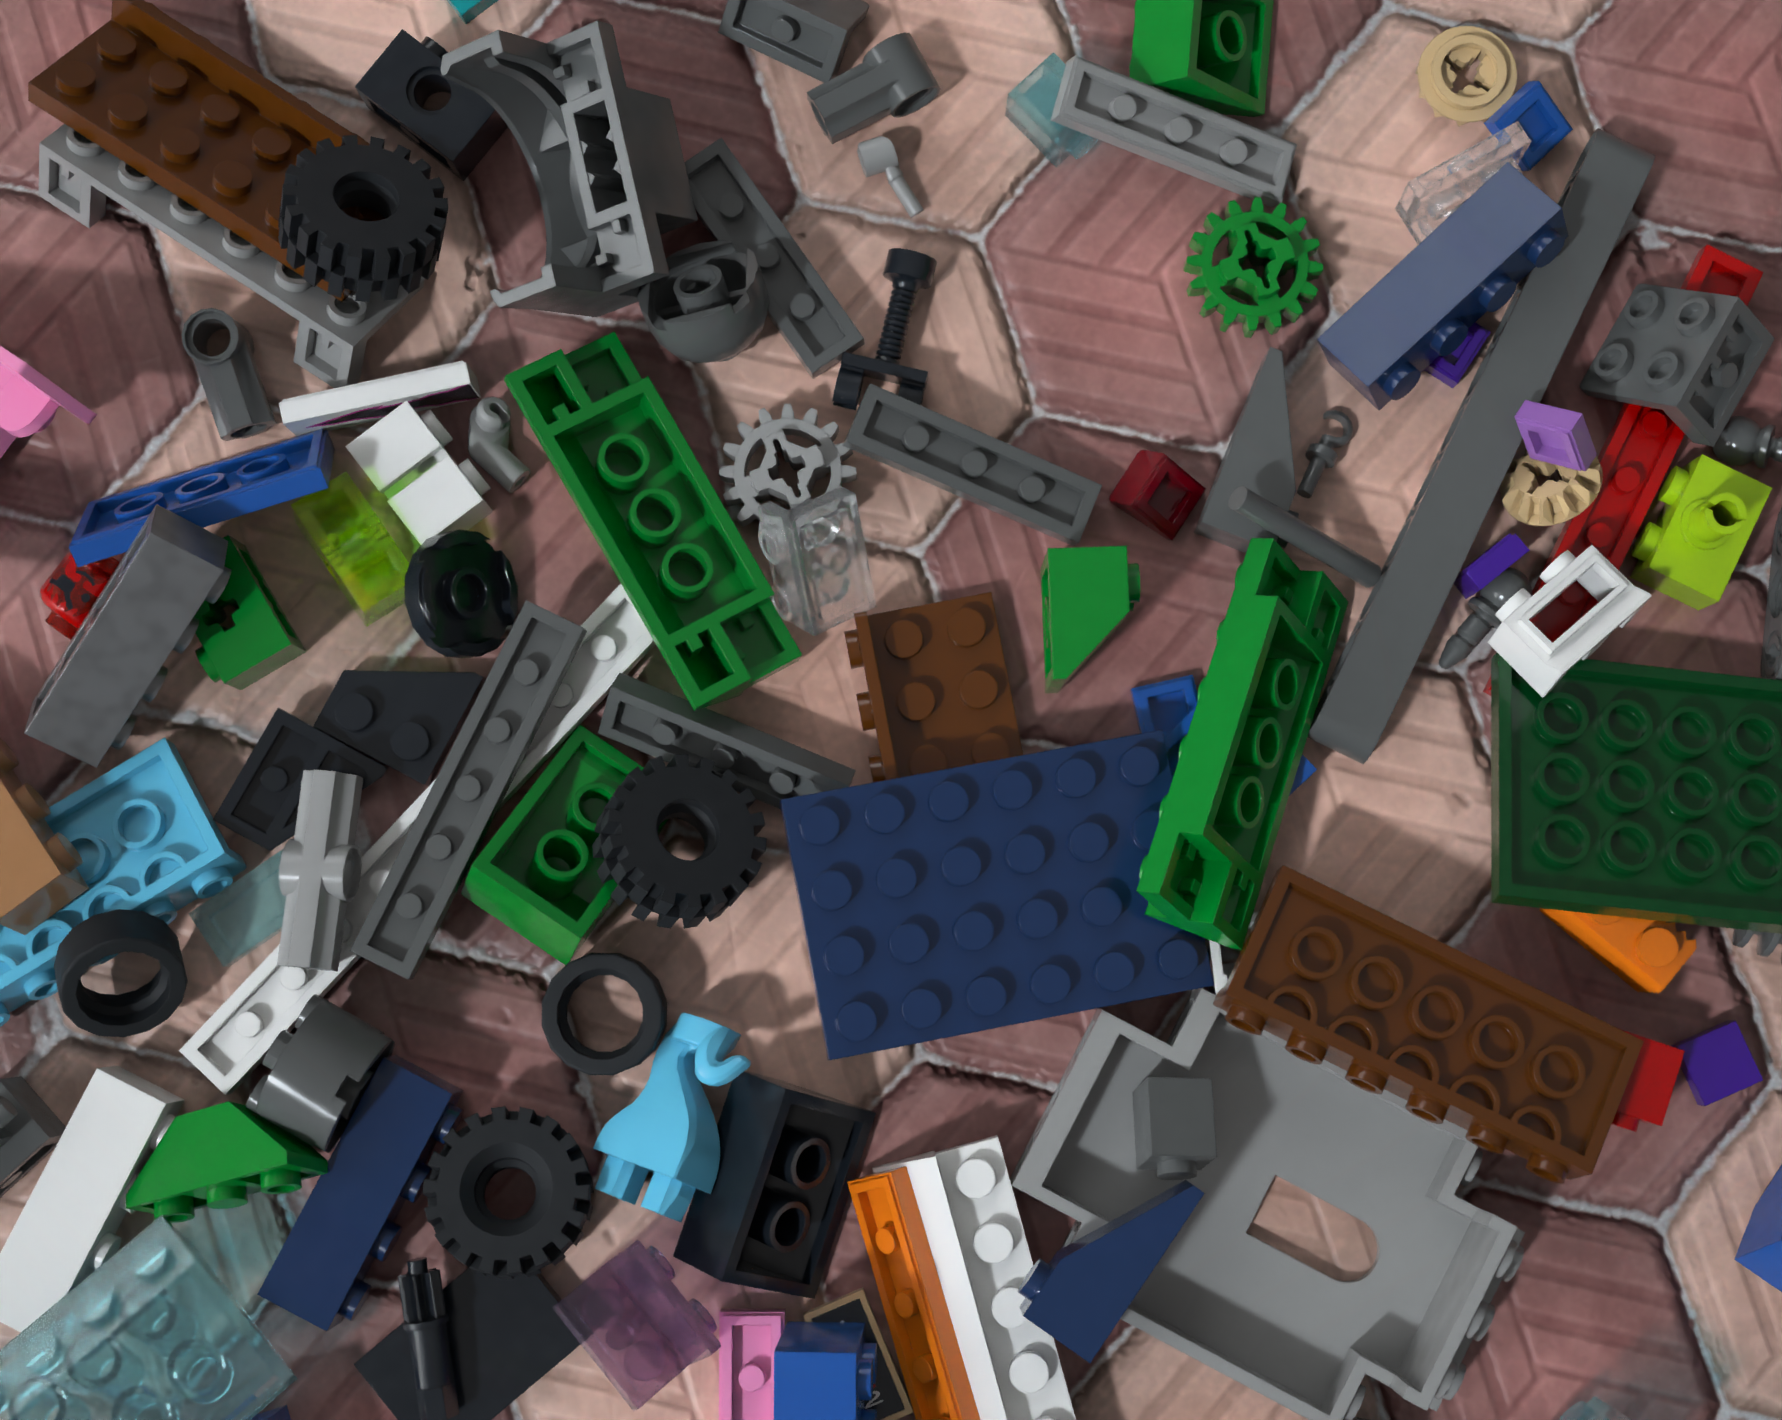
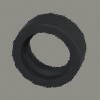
(556, 1008)
(128, 1012)

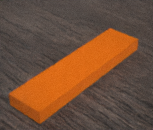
(912, 1296)

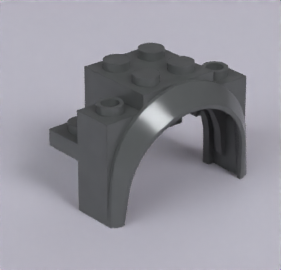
(599, 159)

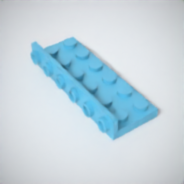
(142, 849)

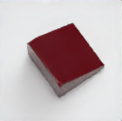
(1157, 493)

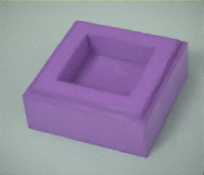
(1555, 435)

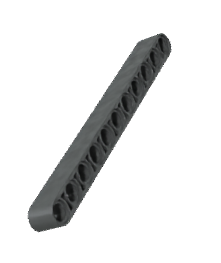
(1477, 452)

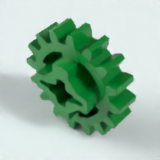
(1275, 255)

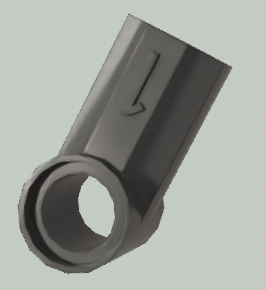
(888, 82)
(230, 378)

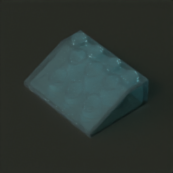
(143, 1342)

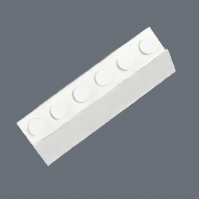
(980, 1266)

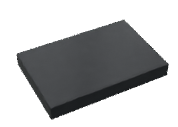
(499, 1345)

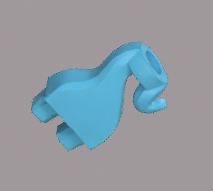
(671, 1121)

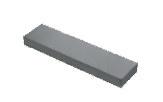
(1173, 131)

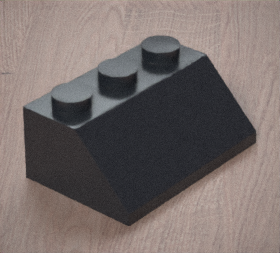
(775, 1186)

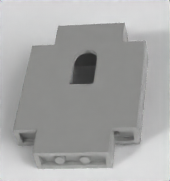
(1241, 1299)

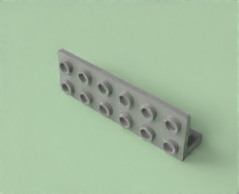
(330, 334)

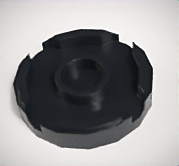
(460, 594)

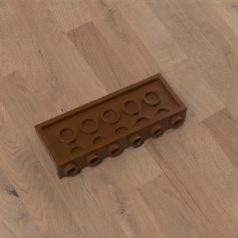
(189, 119)
(934, 687)
(1429, 1027)

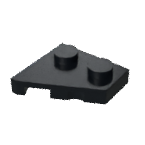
(401, 716)
(268, 788)

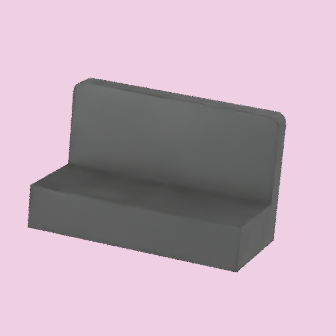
(796, 32)

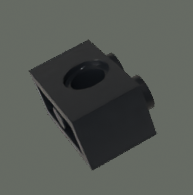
(397, 93)

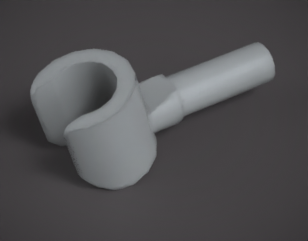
(880, 156)

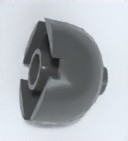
(707, 303)

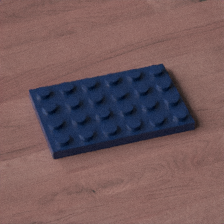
(985, 895)

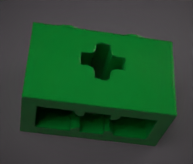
(261, 632)

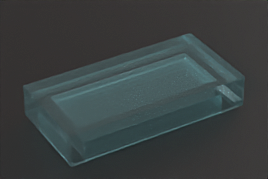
(243, 913)

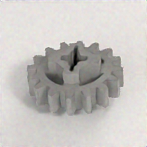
(812, 461)

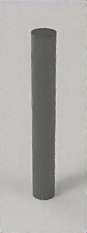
(1304, 536)

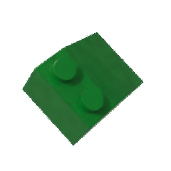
(541, 861)

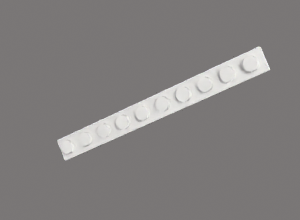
(274, 995)

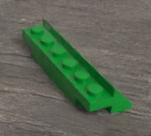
(656, 519)
(1242, 747)

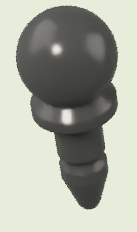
(1746, 442)
(1485, 607)

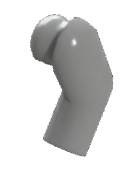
(490, 442)

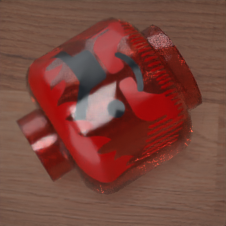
(73, 591)

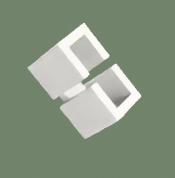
(418, 475)

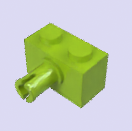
(1698, 531)

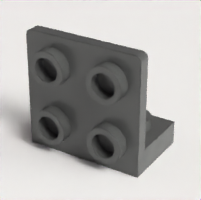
(1681, 356)

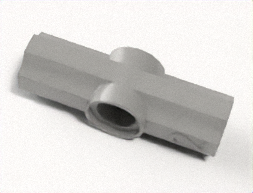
(320, 870)

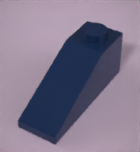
(1099, 1275)

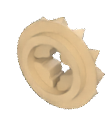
(1457, 49)
(1552, 501)

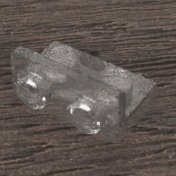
(1443, 189)
(817, 560)

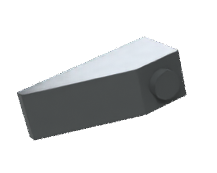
(1255, 458)

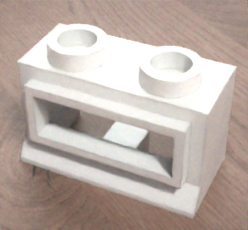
(1531, 652)

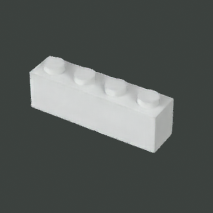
(82, 1193)

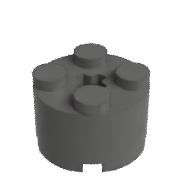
(319, 1073)

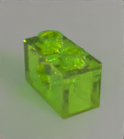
(354, 547)

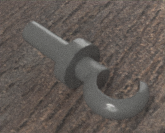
(1322, 454)

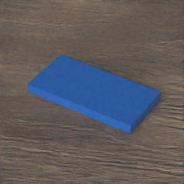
(208, 493)

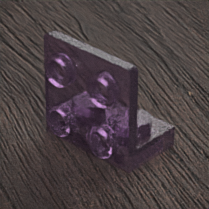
(638, 1323)

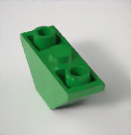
(219, 1160)

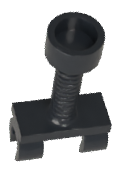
(908, 273)

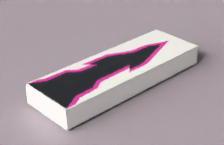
(378, 397)

